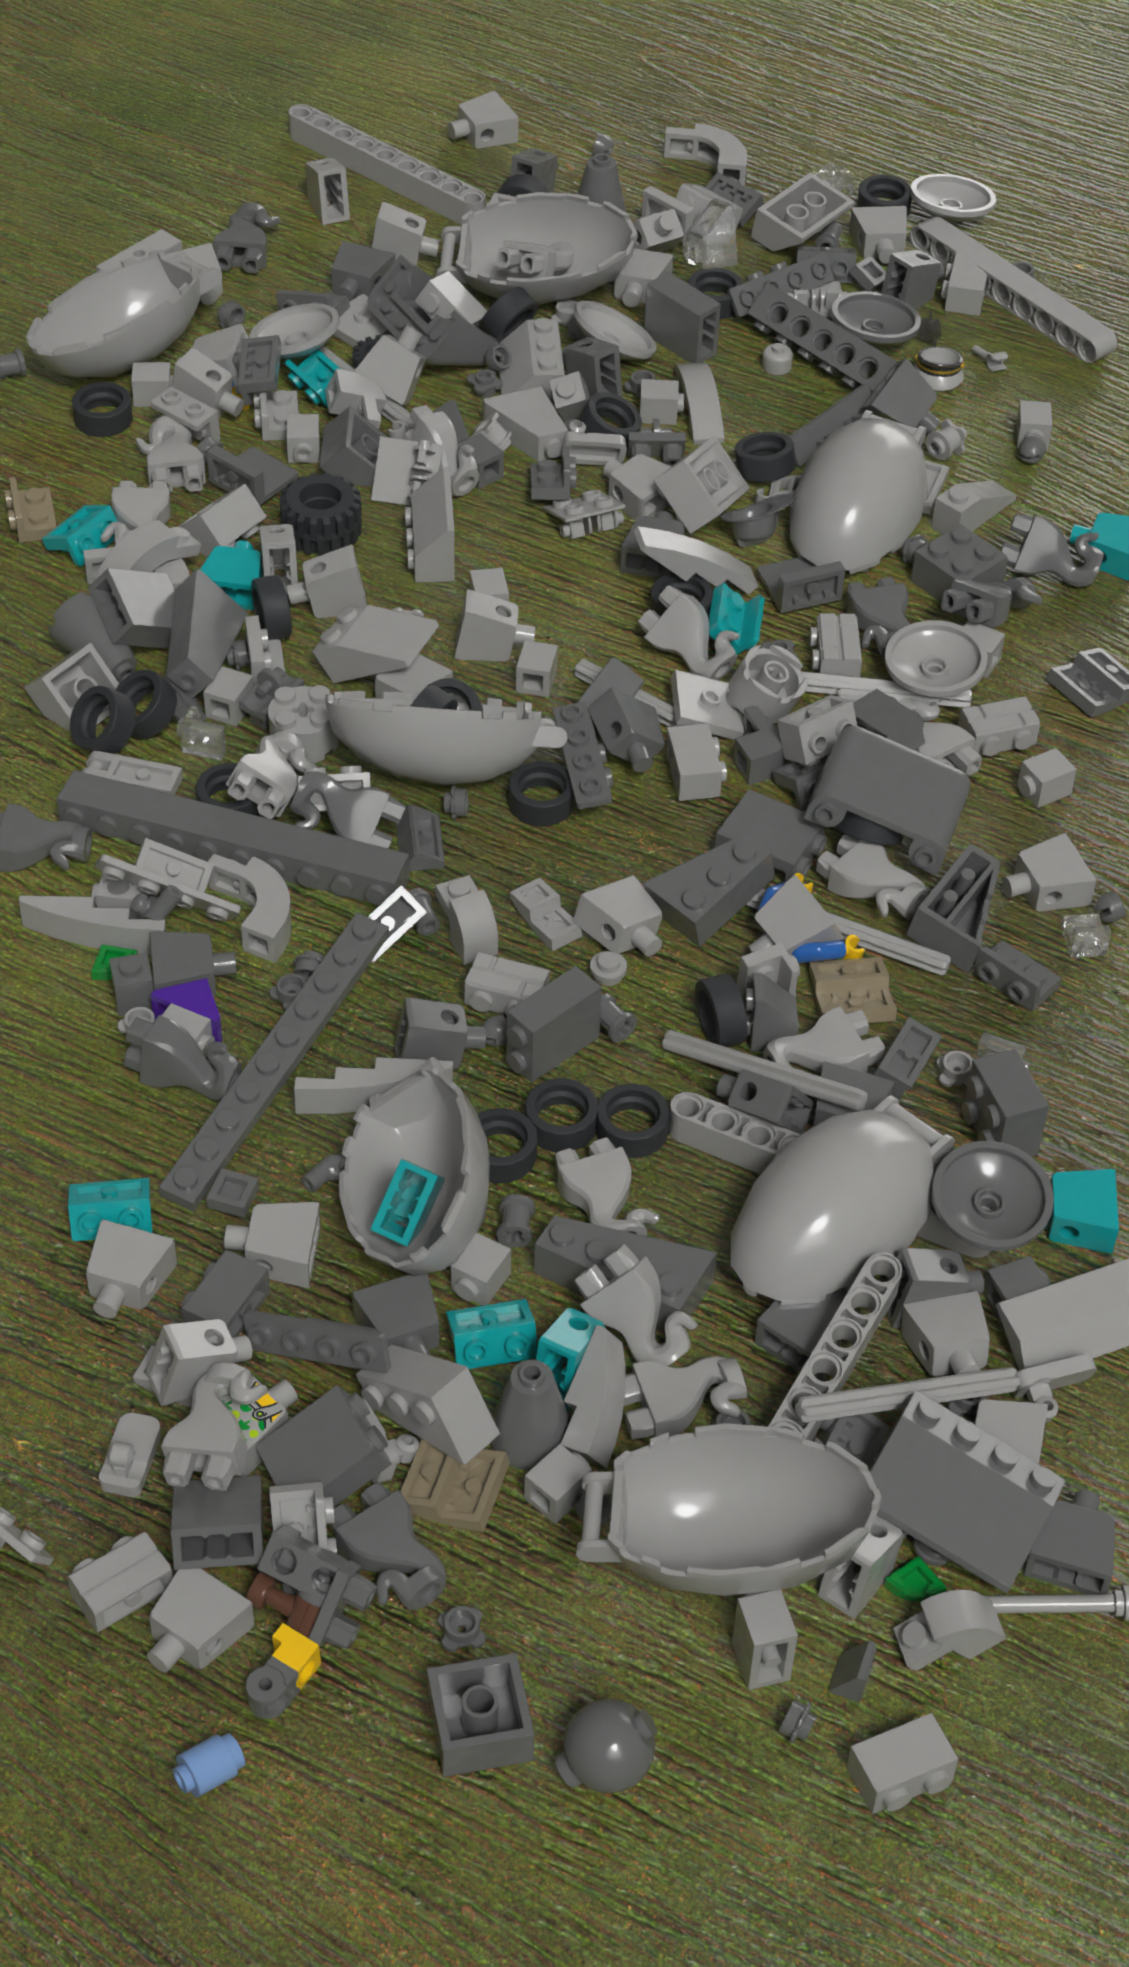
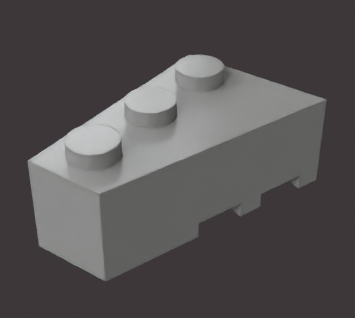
(432, 1401)

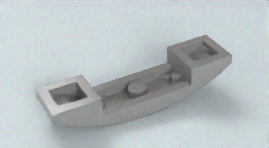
(701, 401)

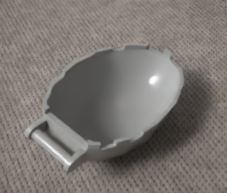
(598, 234)
(120, 316)
(860, 494)
(439, 743)
(433, 1127)
(834, 1201)
(730, 1509)

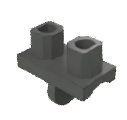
(657, 443)
(259, 697)

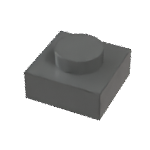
(868, 274)
(232, 1192)

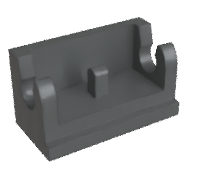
(908, 1056)

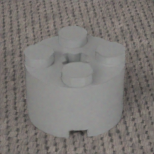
(768, 680)
(305, 715)

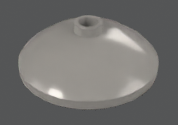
(952, 197)
(300, 328)
(616, 328)
(936, 658)

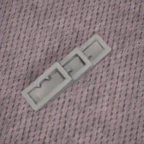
(691, 556)
(83, 924)
(354, 1085)

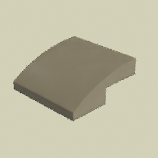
(854, 987)
(454, 1492)

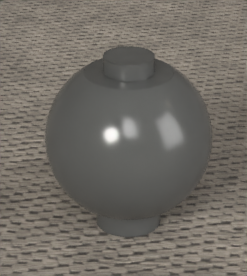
(607, 1746)

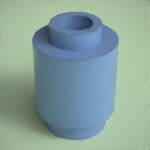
(208, 1764)

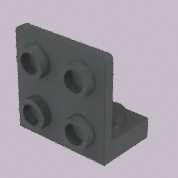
(256, 469)
(801, 583)

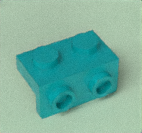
(313, 375)

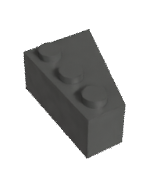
(711, 887)
(958, 908)

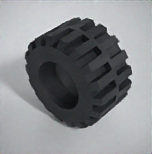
(322, 512)

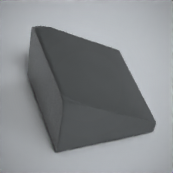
(853, 1671)

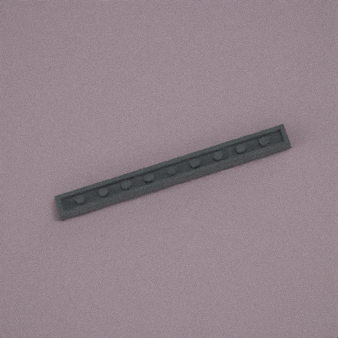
(273, 1063)

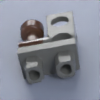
(323, 1585)

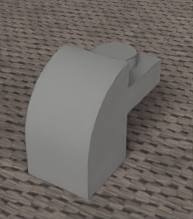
(356, 391)
(470, 917)
(949, 1622)

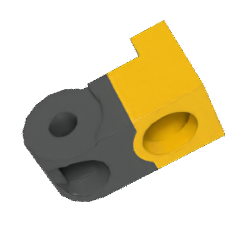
(284, 1674)

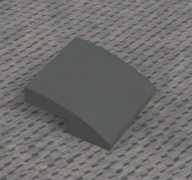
(1093, 681)

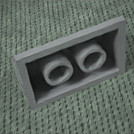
(798, 213)
(534, 355)
(431, 530)

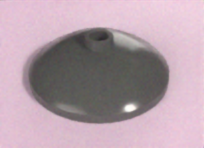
(876, 317)
(997, 1178)

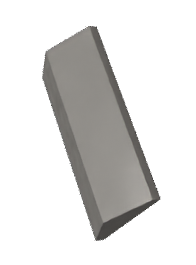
(1069, 1317)

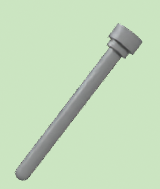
(1116, 1602)

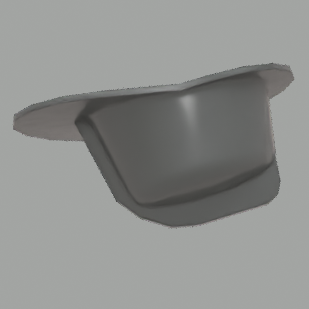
(757, 521)

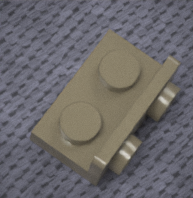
(32, 512)

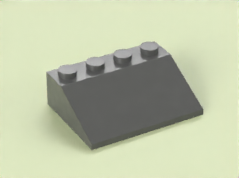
(963, 1491)

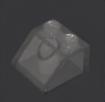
(712, 237)

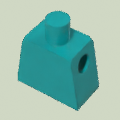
(1112, 541)
(234, 570)
(408, 1201)
(1085, 1209)
(566, 1341)

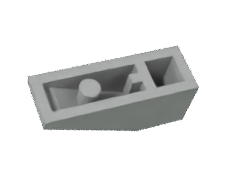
(969, 505)

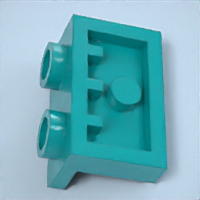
(81, 532)
(736, 615)
(116, 1201)
(493, 1334)

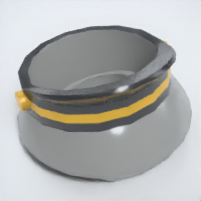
(940, 367)

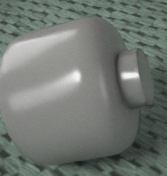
(777, 359)

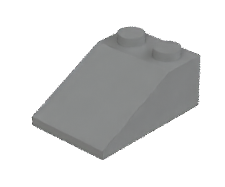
(701, 485)
(371, 642)

